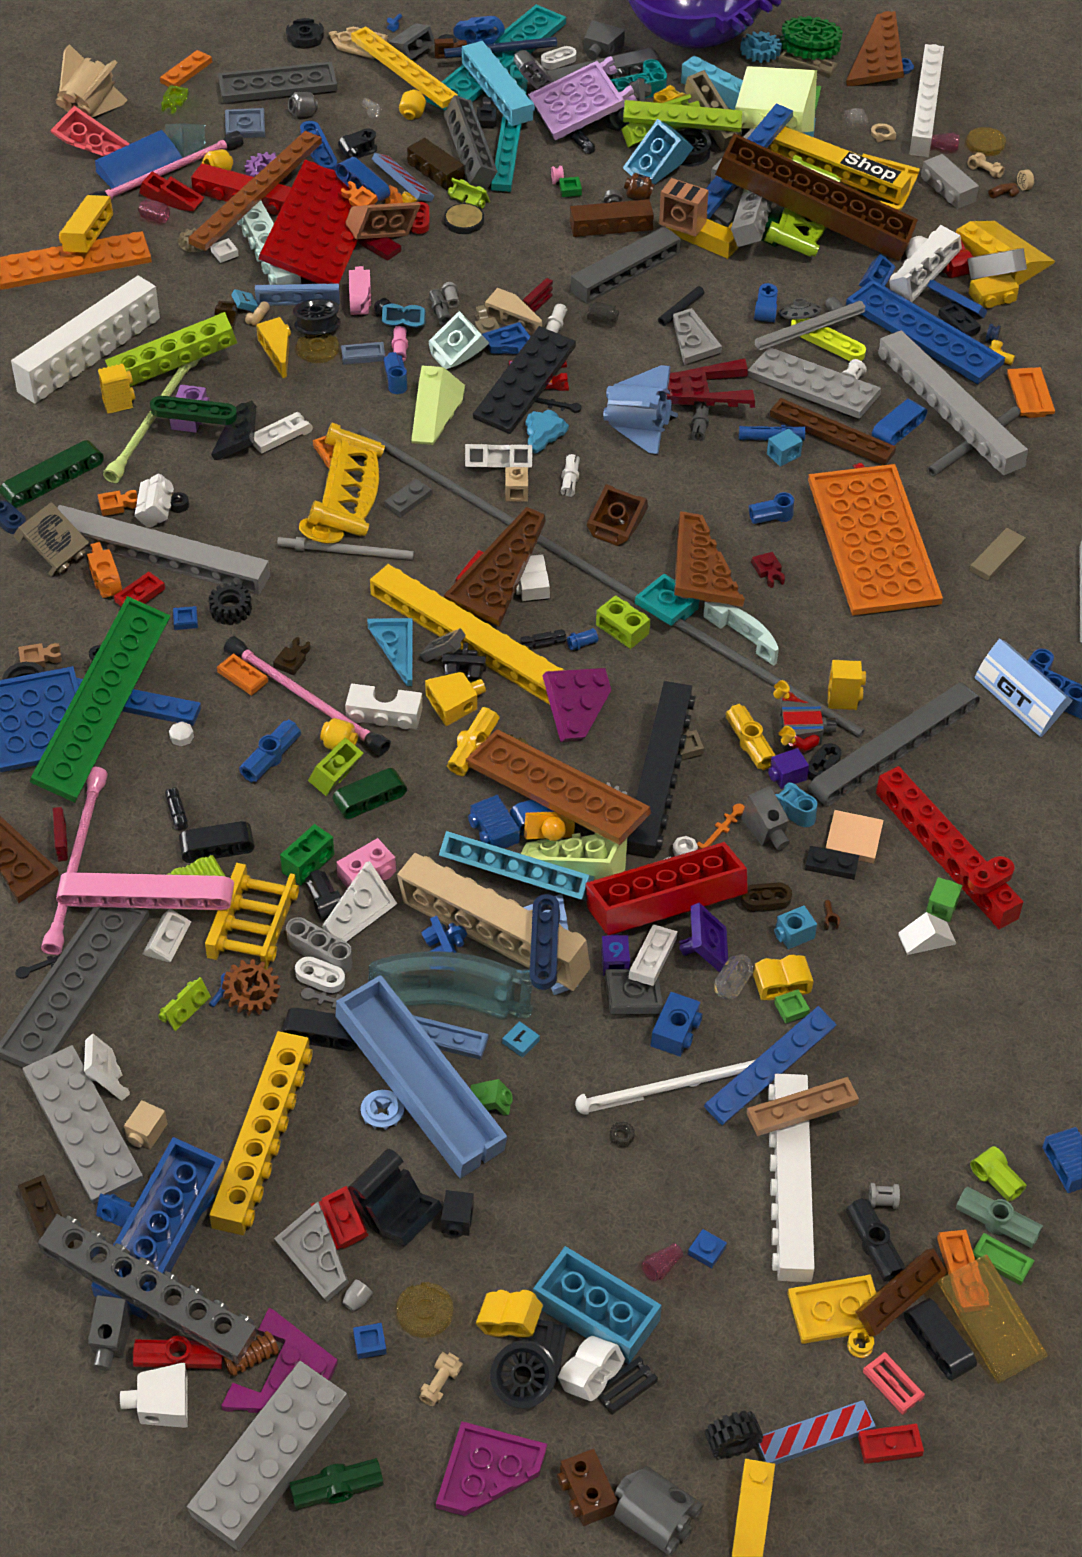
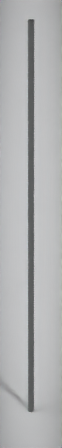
(608, 580)

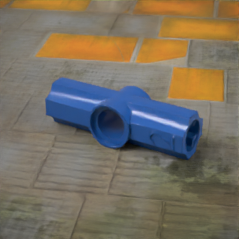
(270, 750)

